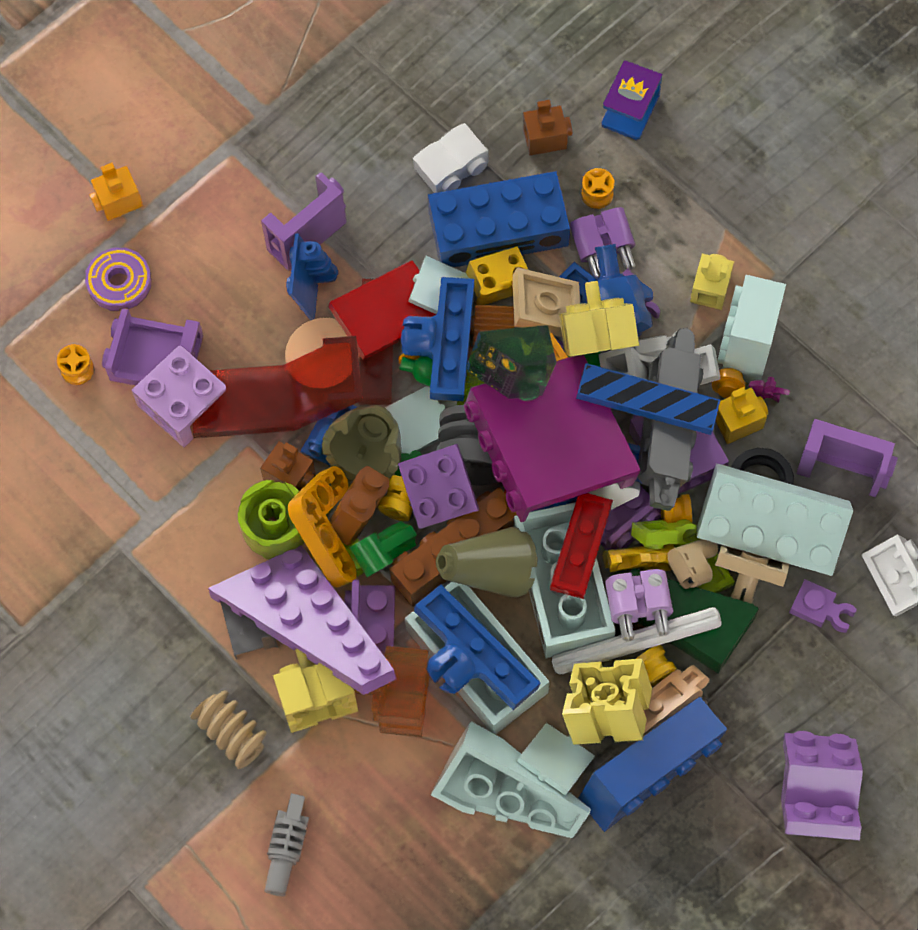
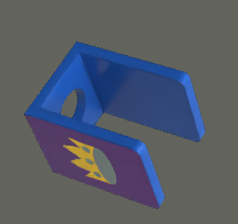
(631, 100)

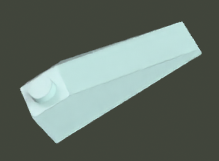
(488, 780)

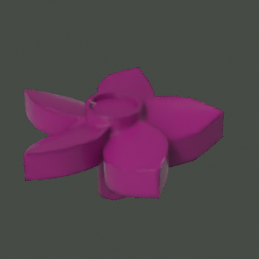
(768, 389)

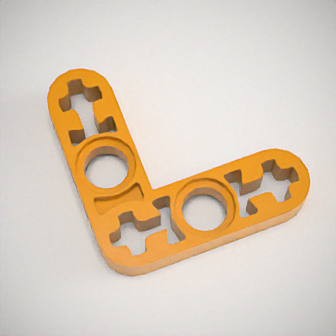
(311, 522)

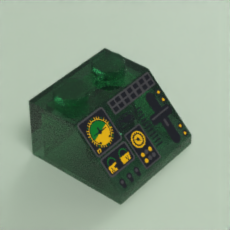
(514, 361)

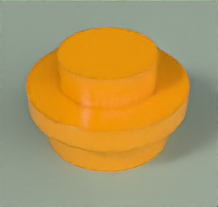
(730, 381)

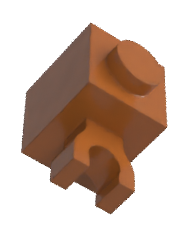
(546, 128)
(288, 466)

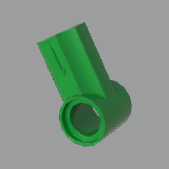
(380, 549)

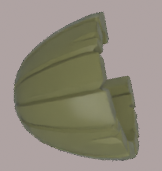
(364, 439)

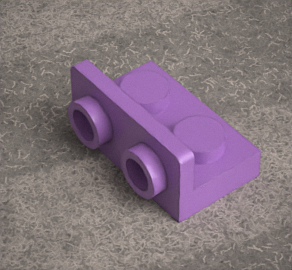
(619, 523)
(374, 610)

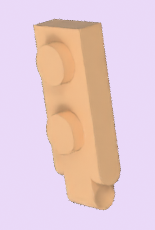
(673, 695)

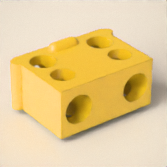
(497, 272)

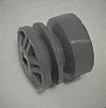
(458, 430)

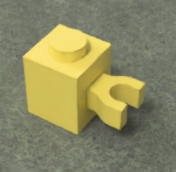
(712, 281)

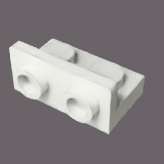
(895, 572)

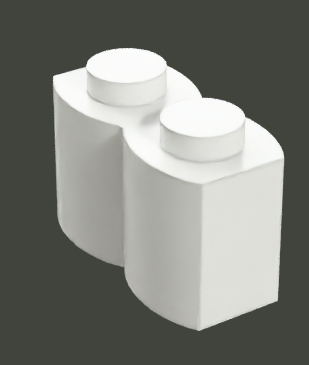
(451, 159)

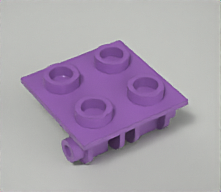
(438, 486)

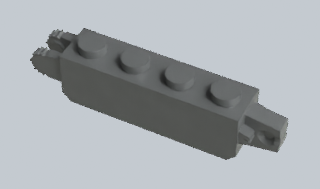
(663, 446)

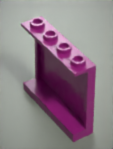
(550, 444)

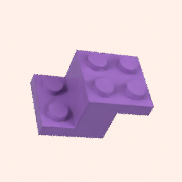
(821, 785)

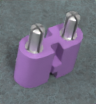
(603, 230)

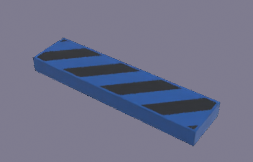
(648, 399)

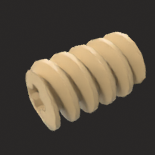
(229, 729)

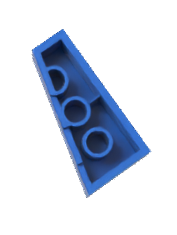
(651, 763)

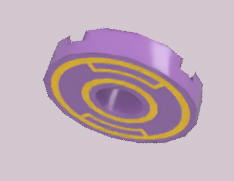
(113, 262)

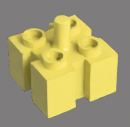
(598, 325)
(312, 694)
(607, 701)

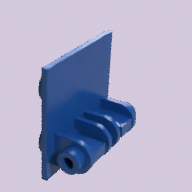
(308, 269)

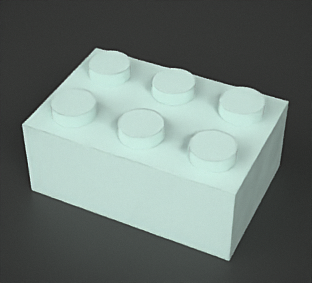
(751, 326)

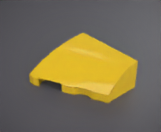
(637, 557)

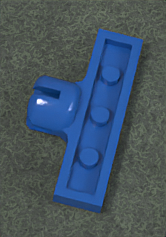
(444, 338)
(471, 651)

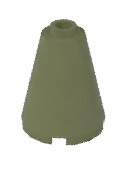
(491, 562)

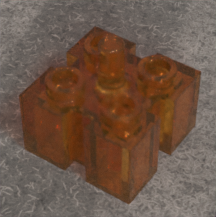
(402, 703)

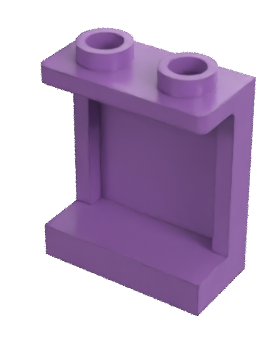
(313, 223)
(143, 344)
(850, 452)

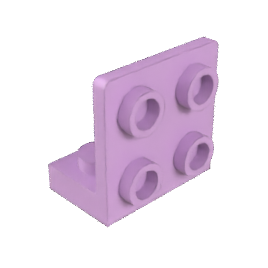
(178, 393)

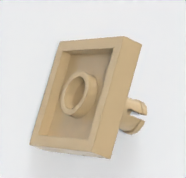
(541, 299)
(750, 570)

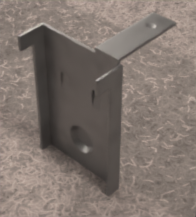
(244, 633)

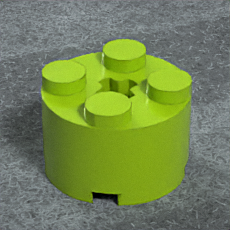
(259, 504)

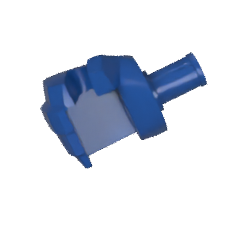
(629, 287)

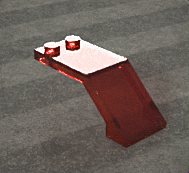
(286, 394)

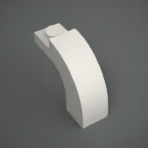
(635, 364)

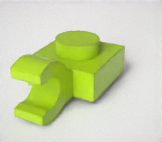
(660, 533)

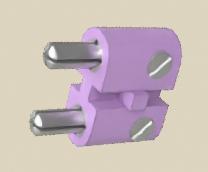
(639, 597)

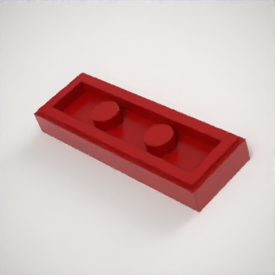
(581, 545)

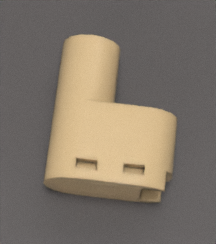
(690, 562)

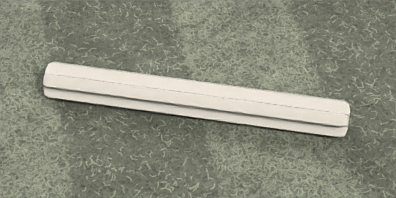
(643, 639)

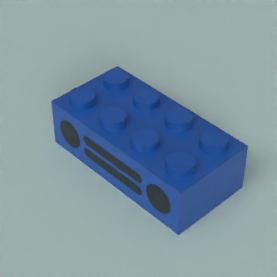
(499, 217)

